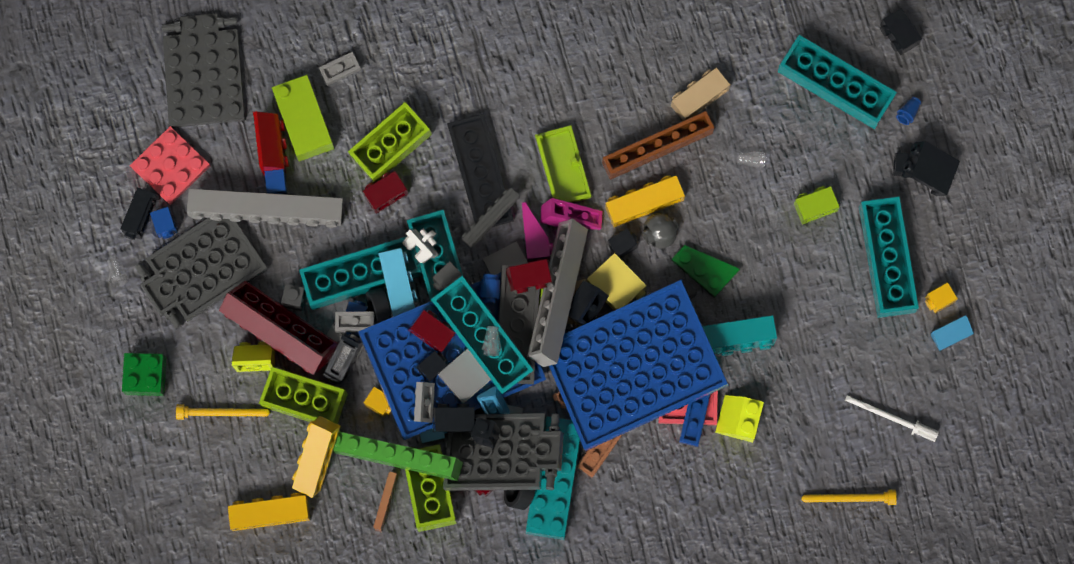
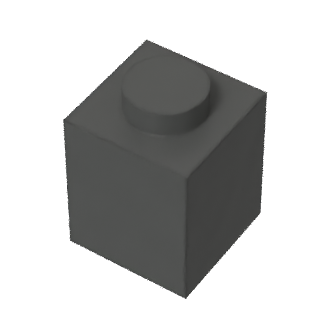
(446, 277)
(293, 297)

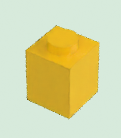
(940, 298)
(377, 402)

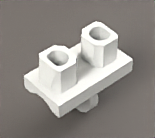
(421, 240)

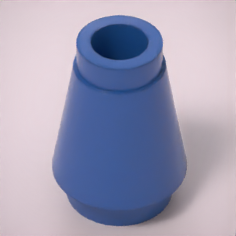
(907, 112)

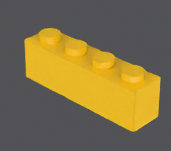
(644, 201)
(315, 456)
(269, 512)

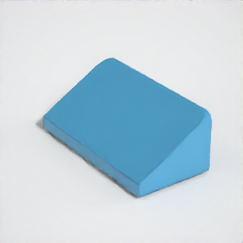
(952, 333)
(493, 402)

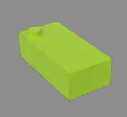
(302, 118)
(390, 142)
(302, 397)
(429, 500)

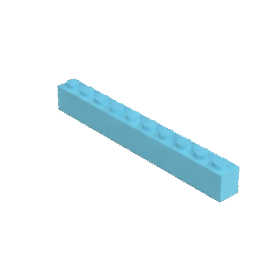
(402, 300)

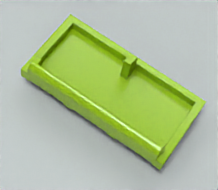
(563, 165)

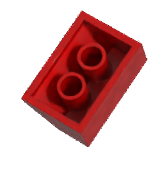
(270, 141)

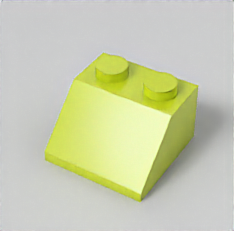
(253, 357)
(739, 417)

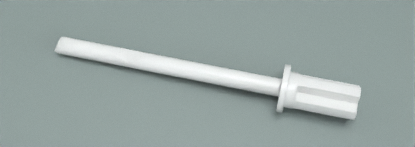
(918, 428)

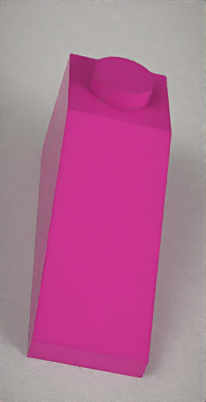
(557, 211)
(536, 240)

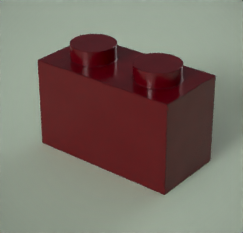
(385, 191)
(529, 275)
(431, 330)

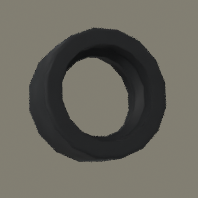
(378, 303)
(518, 498)

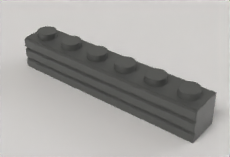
(488, 220)

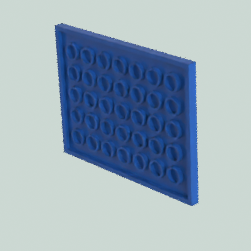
(397, 352)
(635, 365)

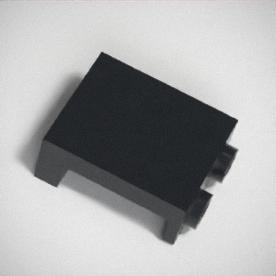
(931, 167)

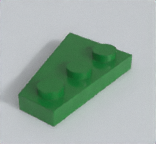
(705, 270)

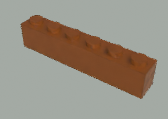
(658, 145)

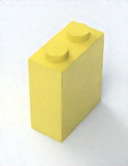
(618, 282)

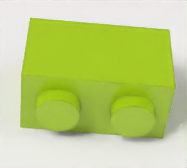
(816, 204)

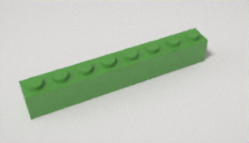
(398, 456)

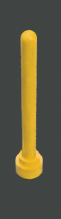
(184, 412)
(887, 496)

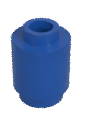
(490, 288)

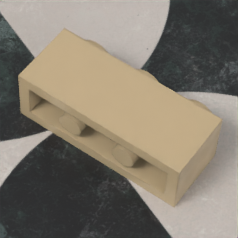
(700, 94)

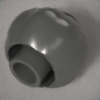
(660, 230)

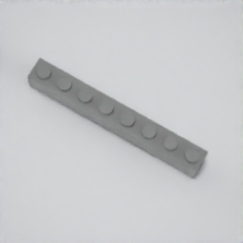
(264, 207)
(558, 295)

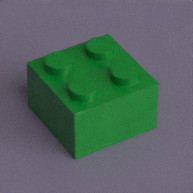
(144, 374)

